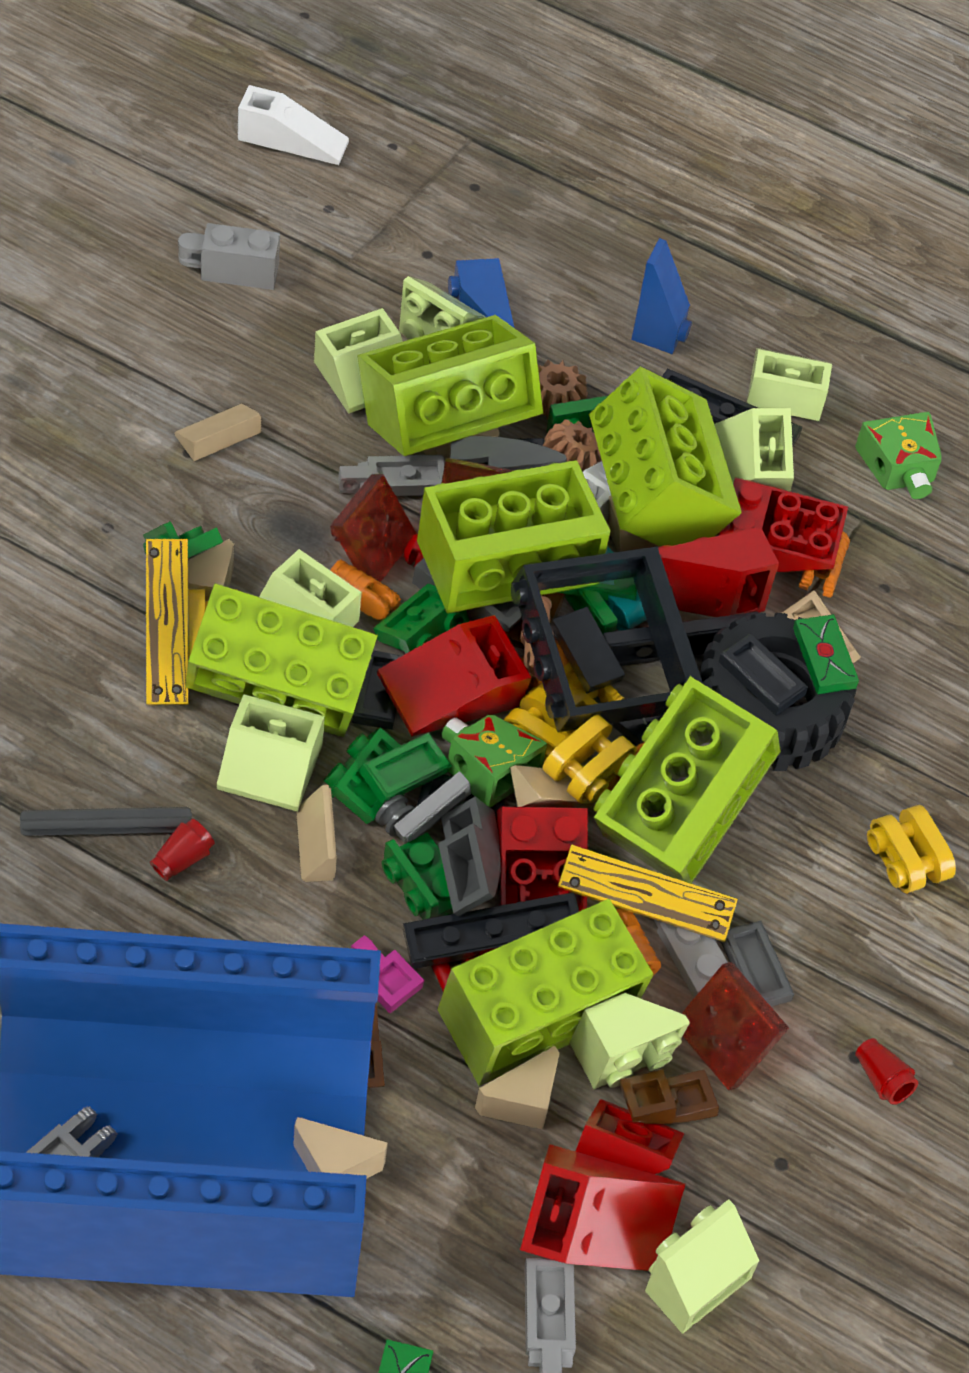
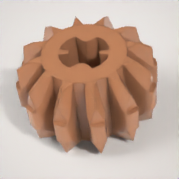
(560, 385)
(575, 442)

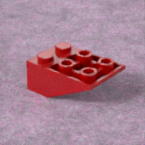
(798, 527)
(721, 573)
(456, 675)
(536, 849)
(599, 1212)

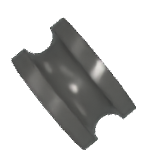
(393, 812)

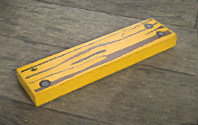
(166, 621)
(647, 893)

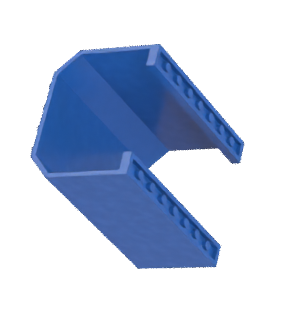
(201, 1072)

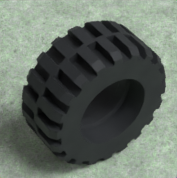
(802, 730)

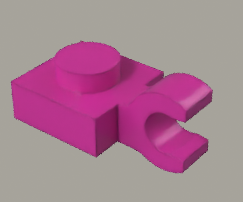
(396, 977)

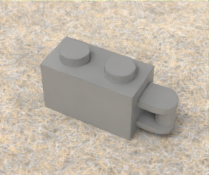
(232, 255)

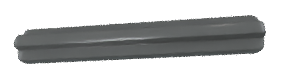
(103, 820)

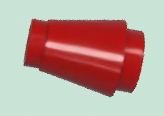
(183, 848)
(887, 1072)

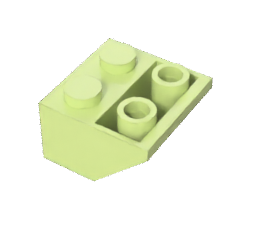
(430, 309)
(338, 350)
(789, 382)
(759, 446)
(313, 589)
(271, 752)
(625, 1037)
(702, 1266)

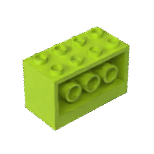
(450, 384)
(663, 461)
(490, 526)
(279, 657)
(704, 803)
(537, 988)

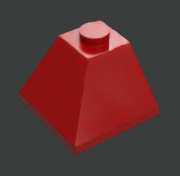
(618, 1139)

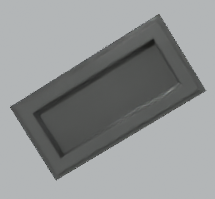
(757, 960)

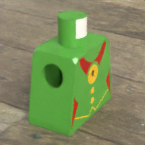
(901, 452)
(488, 751)

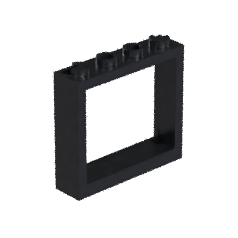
(660, 611)

